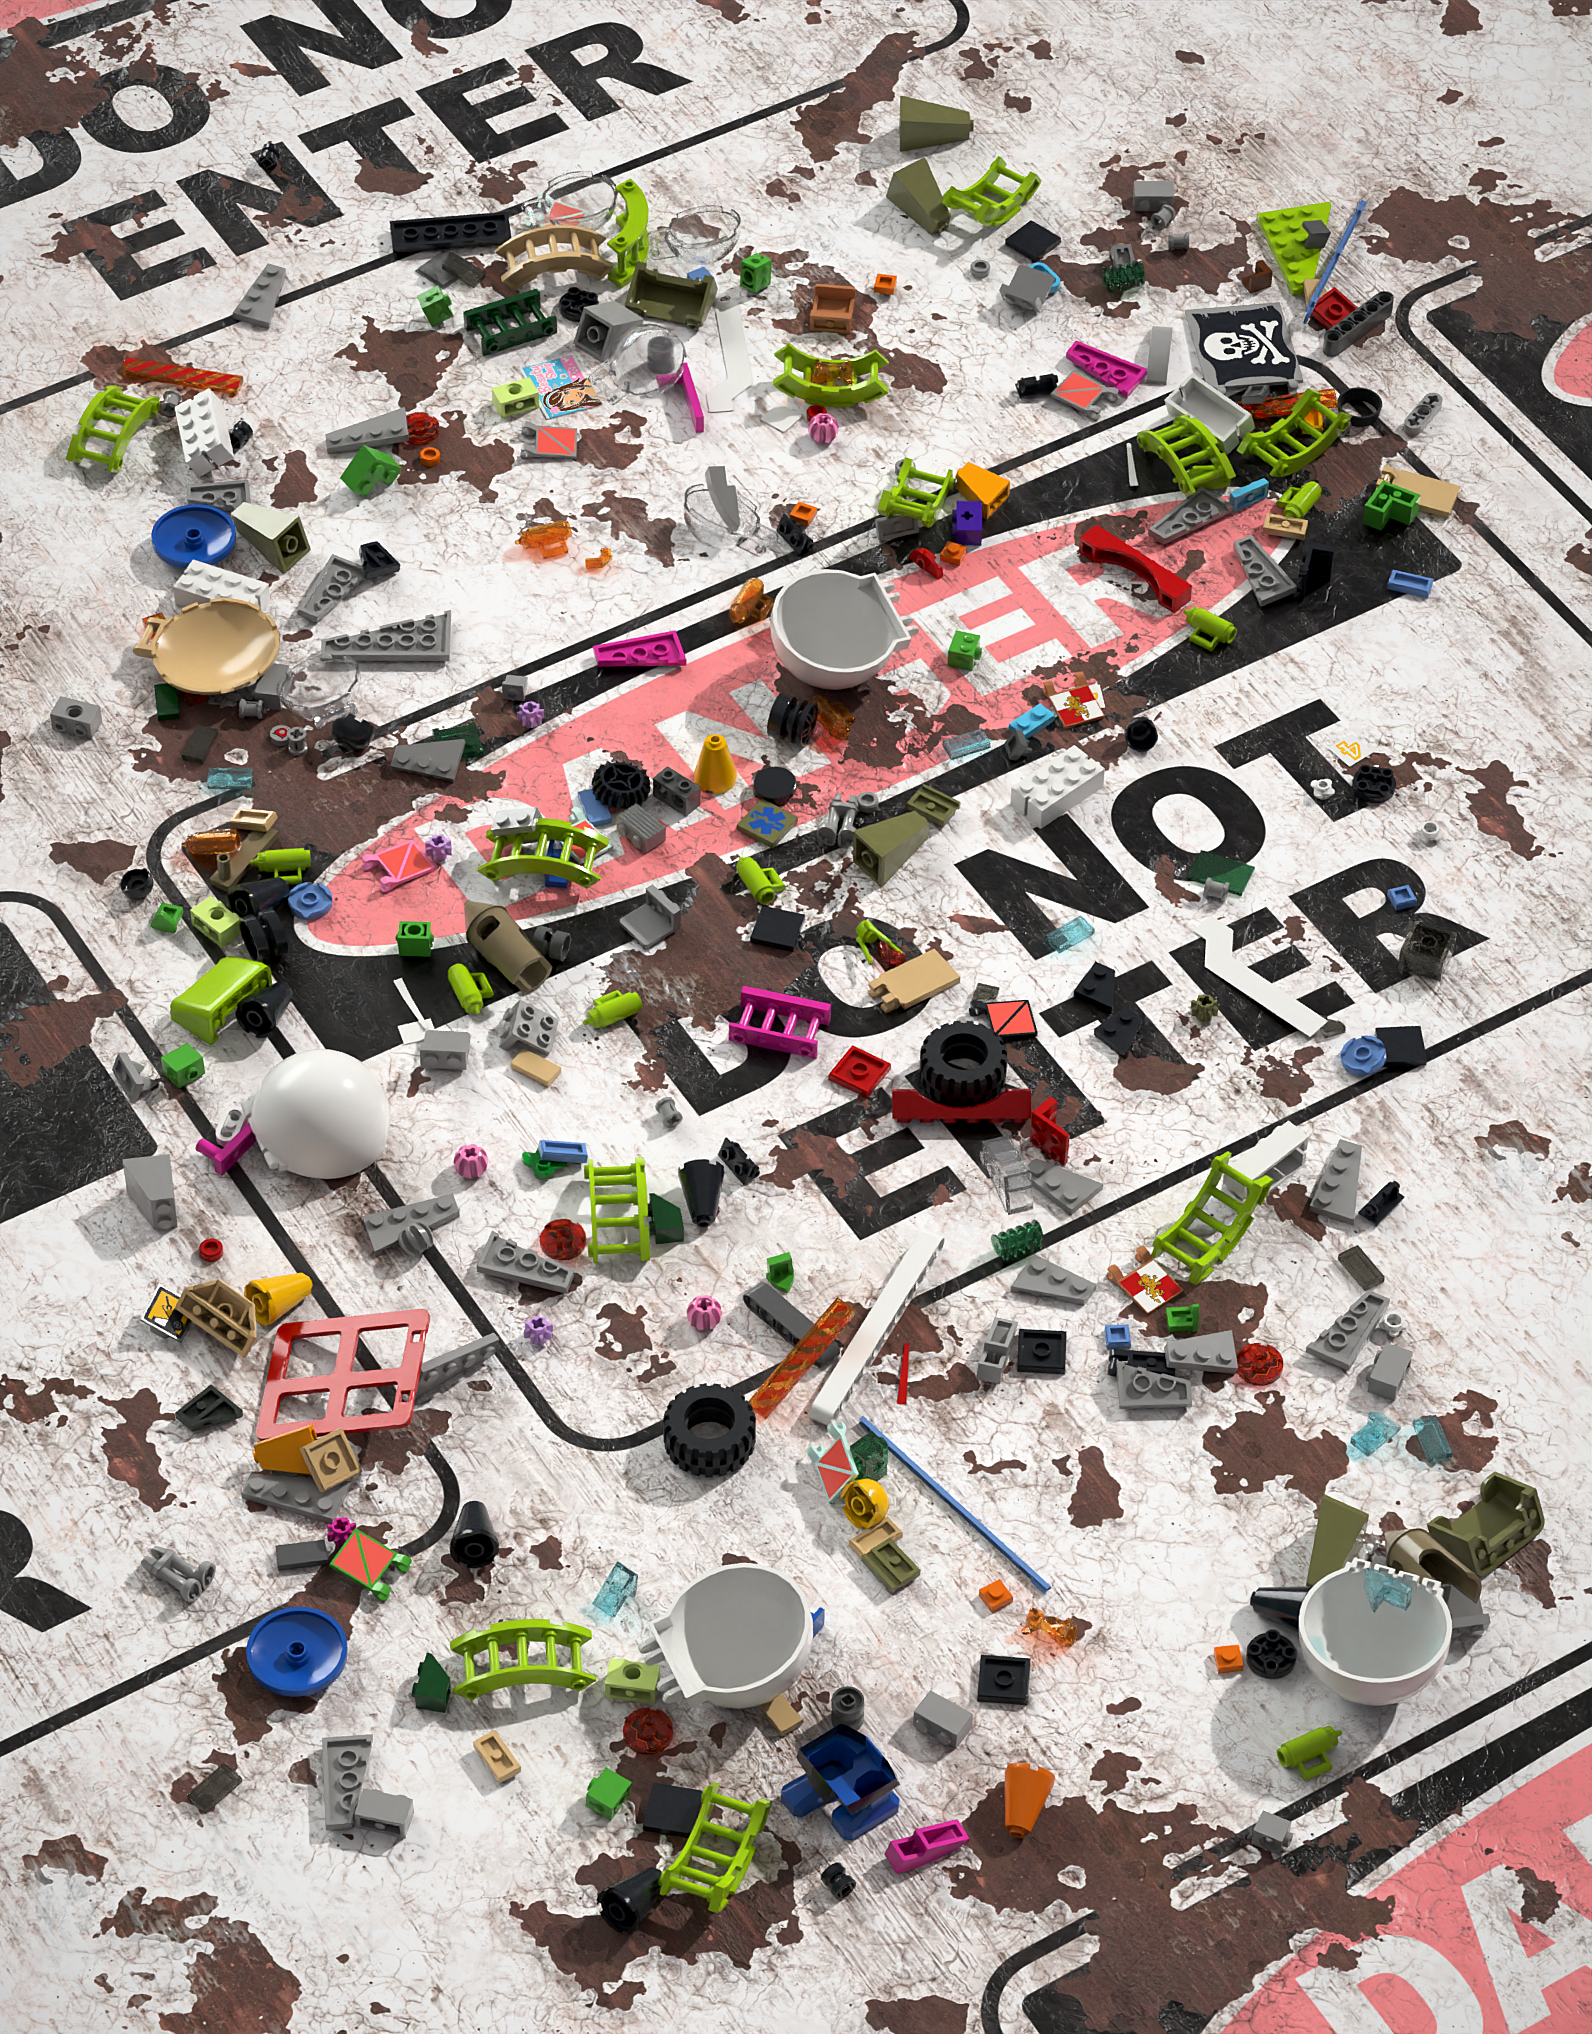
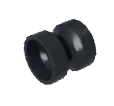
(269, 156)
(240, 433)
(839, 1882)

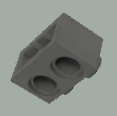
(676, 791)

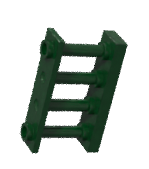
(505, 309)

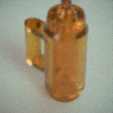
(546, 535)
(747, 599)
(833, 717)
(213, 841)

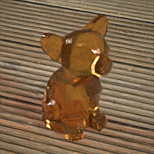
(828, 372)
(1061, 1631)

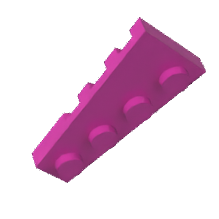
(1107, 367)
(649, 650)

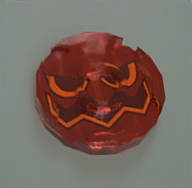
(422, 428)
(562, 1239)
(1259, 1364)
(648, 1731)

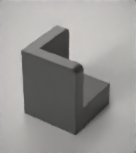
(1317, 233)

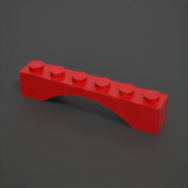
(1106, 548)
(1010, 1104)

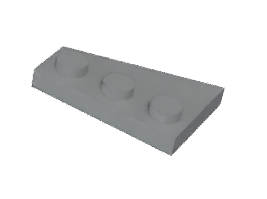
(220, 495)
(430, 759)
(1062, 1186)
(1051, 1280)
(1203, 1353)
(1150, 1390)

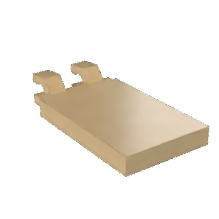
(1436, 495)
(913, 981)

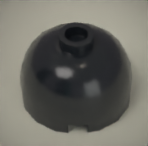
(351, 733)

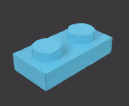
(1249, 494)
(1032, 721)

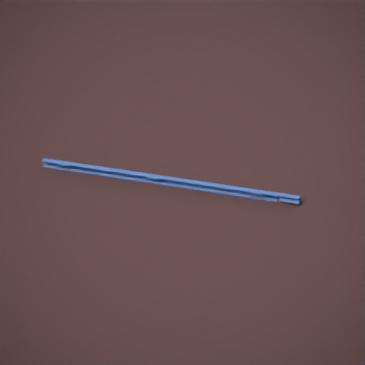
(1334, 260)
(1039, 1582)

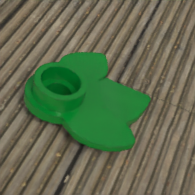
(542, 1168)

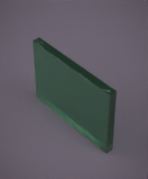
(1222, 871)

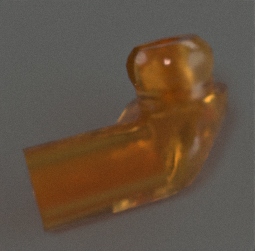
(600, 561)

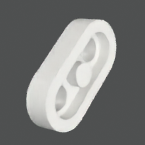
(227, 1127)

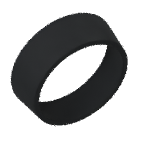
(1365, 395)

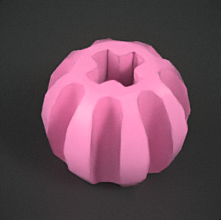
(823, 428)
(470, 1161)
(704, 1312)

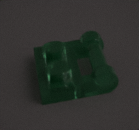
(473, 744)

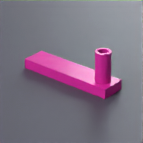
(691, 399)
(231, 1153)

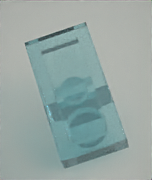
(1374, 1433)
(618, 1585)
(1383, 1588)

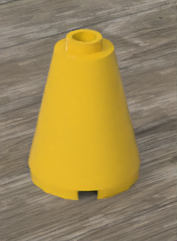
(715, 766)
(277, 1295)

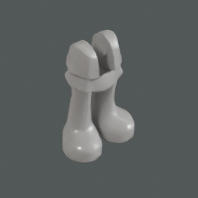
(839, 810)
(190, 1589)

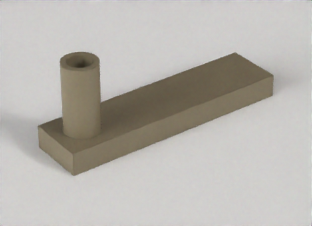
(234, 866)

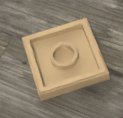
(330, 1460)

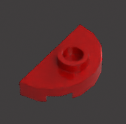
(926, 560)

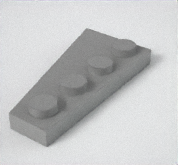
(260, 300)
(373, 432)
(1190, 515)
(1263, 573)
(331, 586)
(1339, 1184)
(386, 1225)
(511, 1262)
(1350, 1332)
(454, 1362)
(296, 1495)
(343, 1773)

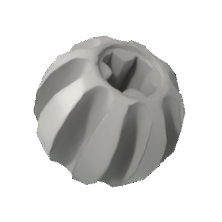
(415, 1239)

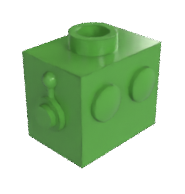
(755, 272)
(435, 305)
(964, 650)
(414, 938)
(183, 1065)
(607, 1793)

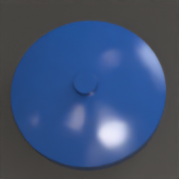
(193, 534)
(297, 1651)

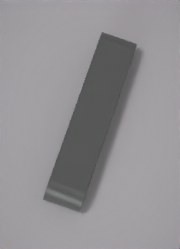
(1358, 323)
(784, 1318)

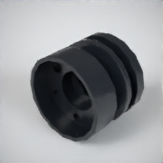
(792, 719)

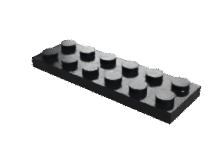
(450, 232)

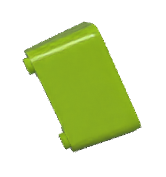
(216, 994)

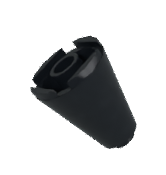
(257, 895)
(264, 1009)
(702, 1189)
(474, 1537)
(1280, 1604)
(630, 1900)

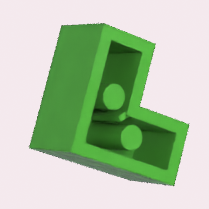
(368, 468)
(1390, 502)

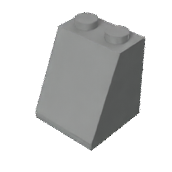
(601, 327)
(152, 1189)

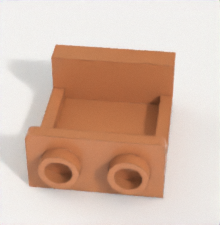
(832, 308)

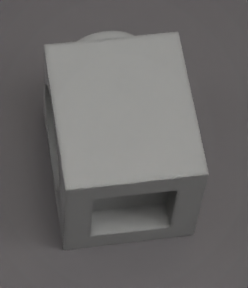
(1272, 1833)

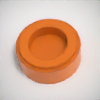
(430, 457)

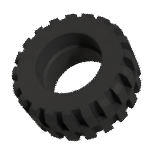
(966, 1042)
(709, 1405)

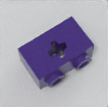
(968, 523)

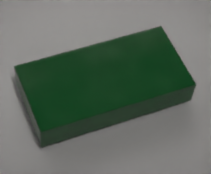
(166, 702)

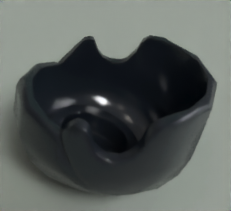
(1141, 734)
(137, 883)

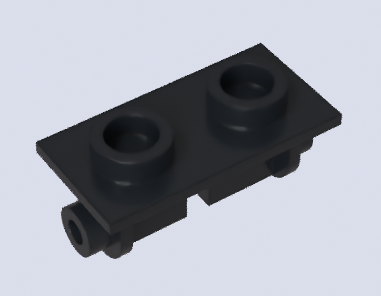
(1031, 387)
(793, 535)
(736, 1160)
(1382, 1203)

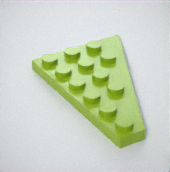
(1287, 239)

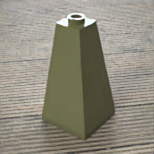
(931, 124)
(919, 197)
(273, 533)
(888, 845)
(1337, 1538)

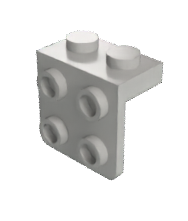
(1027, 288)
(516, 822)
(653, 919)
(529, 1026)
(445, 1049)
(1466, 1615)

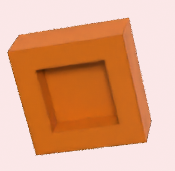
(885, 284)
(803, 513)
(953, 553)
(995, 1595)
(1228, 1659)

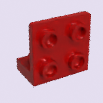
(1048, 1135)

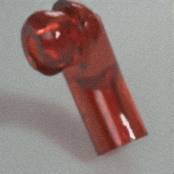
(890, 956)

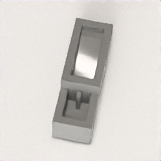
(723, 496)
(996, 1350)

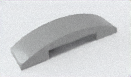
(1159, 355)

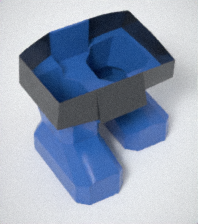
(847, 1770)

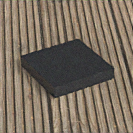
(1033, 241)
(777, 928)
(1403, 1045)
(1041, 1351)
(1004, 1679)
(672, 1810)

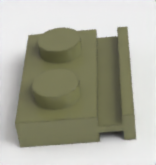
(933, 805)
(890, 1565)

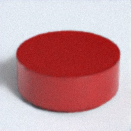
(814, 410)
(211, 1250)

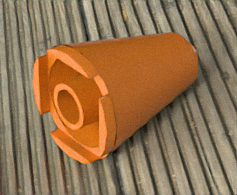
(1025, 1796)

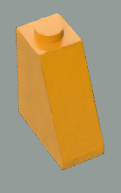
(983, 486)
(283, 1451)

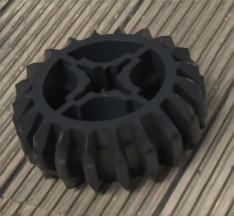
(620, 785)

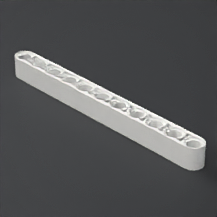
(876, 1327)

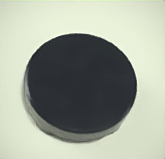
(573, 303)
(1374, 784)
(774, 785)
(1271, 1655)

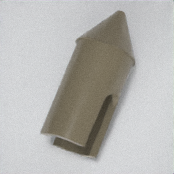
(505, 945)
(1421, 1555)

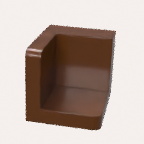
(1260, 280)

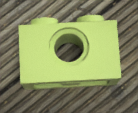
(515, 397)
(215, 921)
(640, 1690)

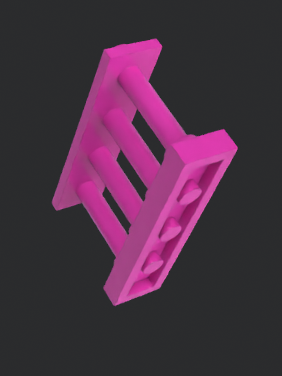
(783, 1005)

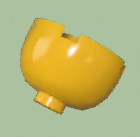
(865, 1502)

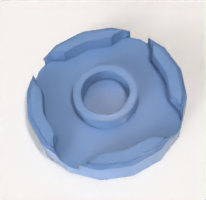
(310, 901)
(1363, 1055)

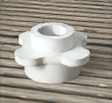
(1322, 789)
(1429, 831)
(1393, 1319)

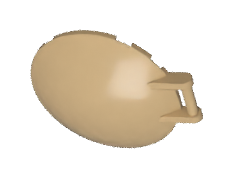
(212, 646)

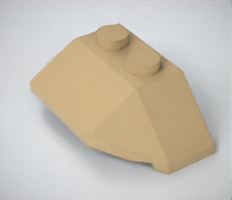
(221, 1313)

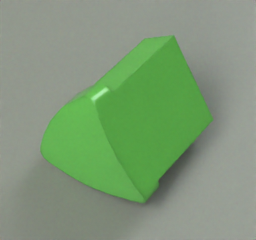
(167, 918)
(780, 1272)
(1183, 1318)

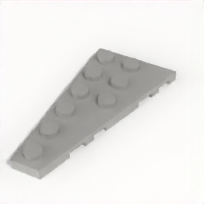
(398, 641)

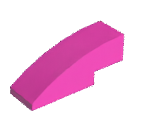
(925, 1845)

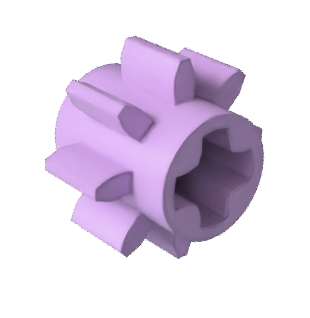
(530, 714)
(438, 848)
(538, 1330)

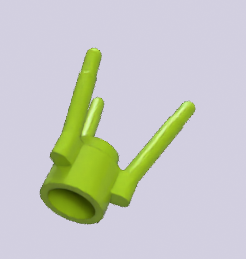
(868, 933)

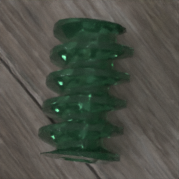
(1123, 274)
(1018, 1239)

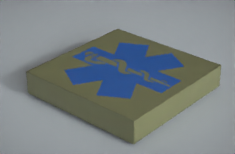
(767, 823)

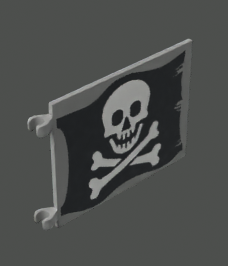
(1244, 346)

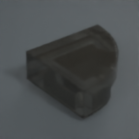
(985, 992)
(1332, 1028)

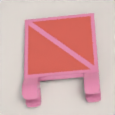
(400, 863)

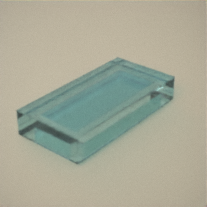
(966, 744)
(230, 778)
(1070, 934)
(1432, 1438)

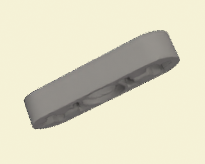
(1422, 421)

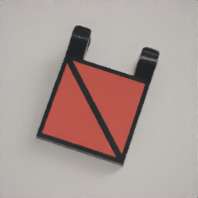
(1007, 1018)

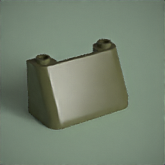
(670, 296)
(1494, 1527)

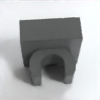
(1017, 745)

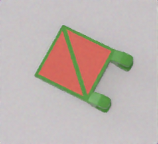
(366, 1561)

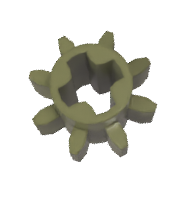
(1204, 1008)

